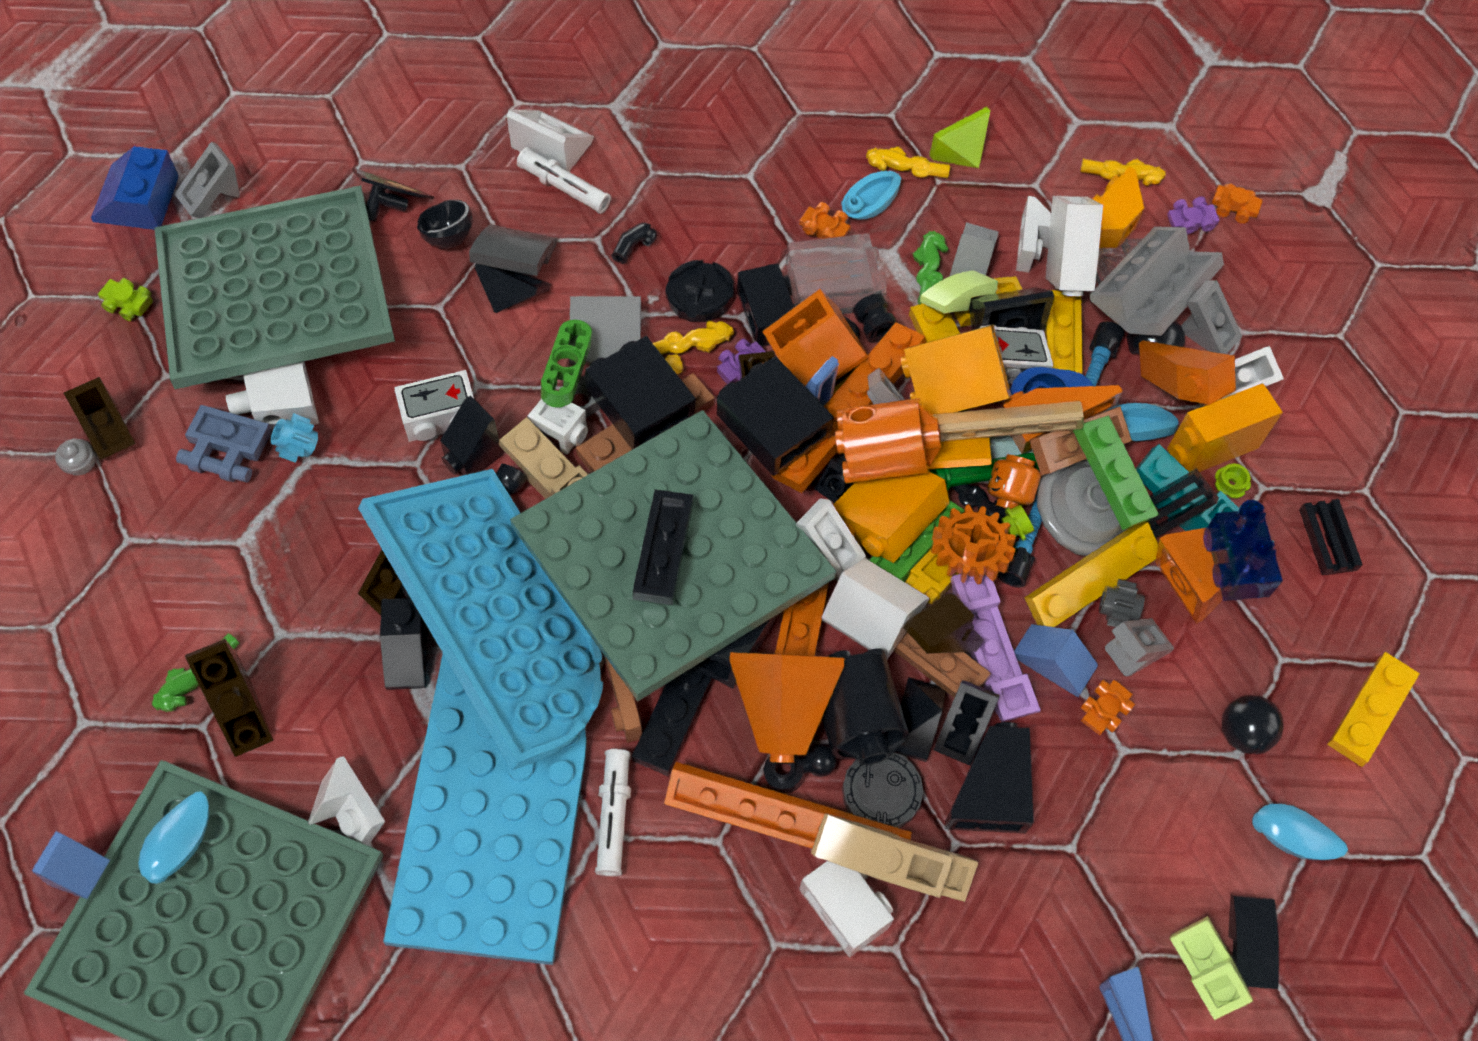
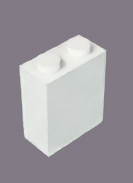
(1074, 244)

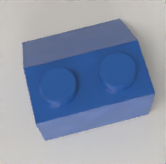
(137, 189)

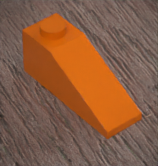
(1188, 372)
(1093, 399)

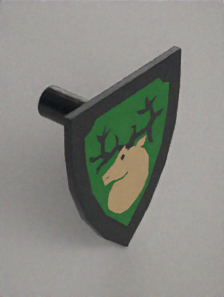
(380, 197)

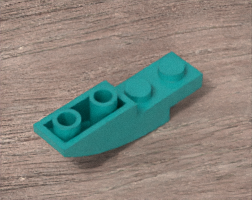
(1161, 469)

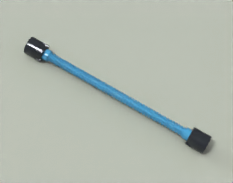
(1104, 346)

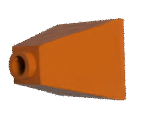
(1189, 571)
(785, 698)

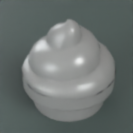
(75, 456)

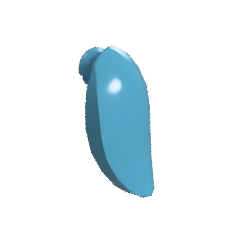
(871, 195)
(1148, 421)
(1298, 833)
(174, 838)

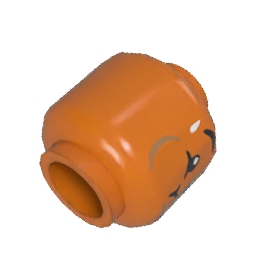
(1014, 481)

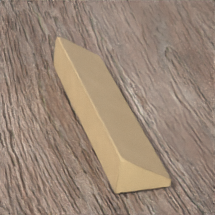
(1011, 421)

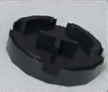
(700, 291)

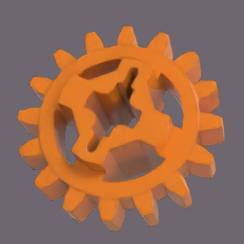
(973, 544)

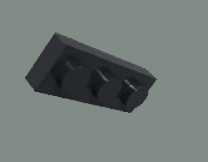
(663, 547)
(671, 721)

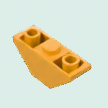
(1121, 208)

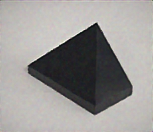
(509, 287)
(922, 710)
(966, 722)

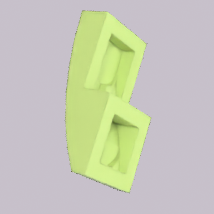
(955, 292)
(1211, 968)

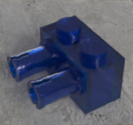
(1243, 553)

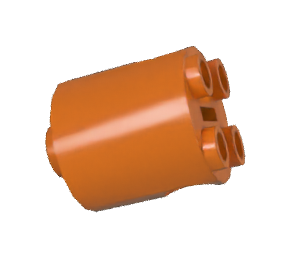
(887, 440)

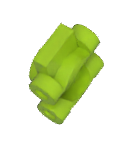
(124, 296)

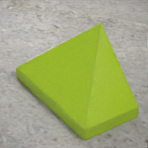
(962, 141)

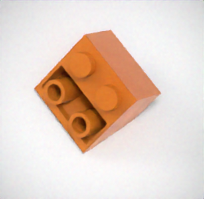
(813, 335)

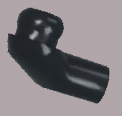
(631, 237)

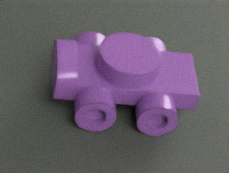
(1194, 217)
(730, 365)

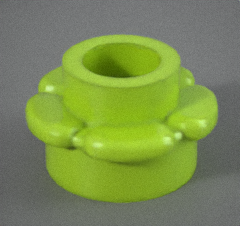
(1235, 473)
(1019, 522)

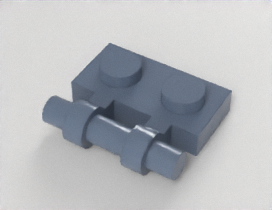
(227, 433)

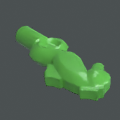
(929, 257)
(179, 683)

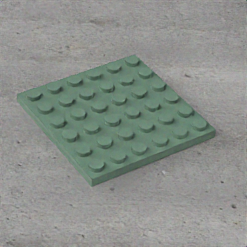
(270, 287)
(737, 564)
(224, 940)

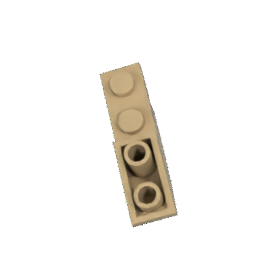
(539, 459)
(894, 858)

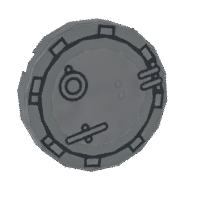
(883, 791)

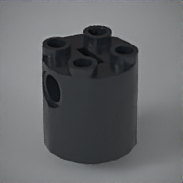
(864, 710)

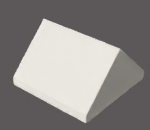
(547, 136)
(872, 606)

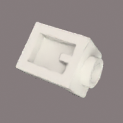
(562, 423)

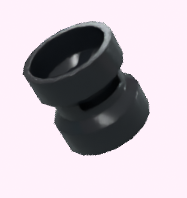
(873, 314)

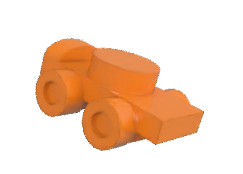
(1238, 200)
(823, 225)
(1103, 712)

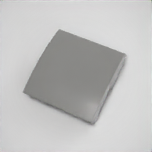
(612, 322)

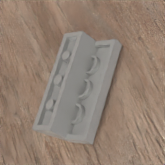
(1155, 281)

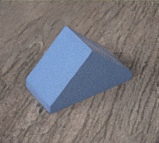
(1057, 656)
(70, 866)

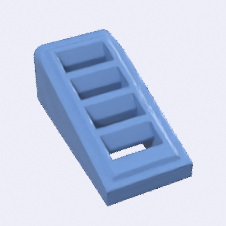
(823, 381)
(1127, 1005)

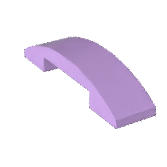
(996, 651)

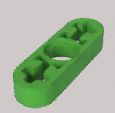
(569, 375)

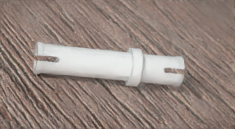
(533, 162)
(614, 796)

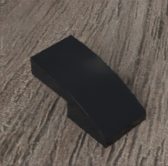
(1255, 940)

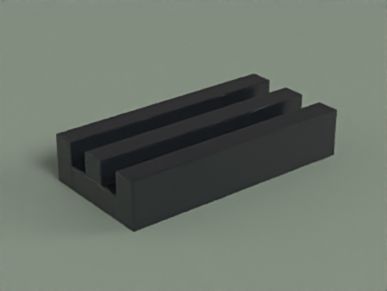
(1203, 488)
(1336, 534)

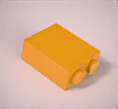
(957, 371)
(1225, 429)
(892, 511)

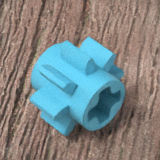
(294, 438)

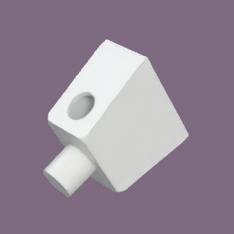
(275, 395)

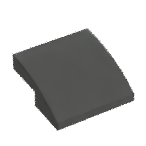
(512, 249)

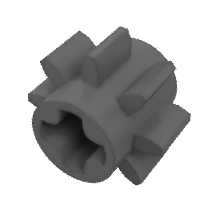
(1121, 603)

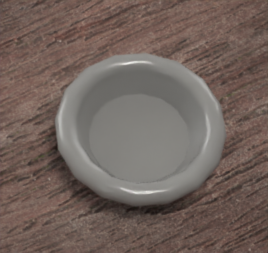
(1076, 509)

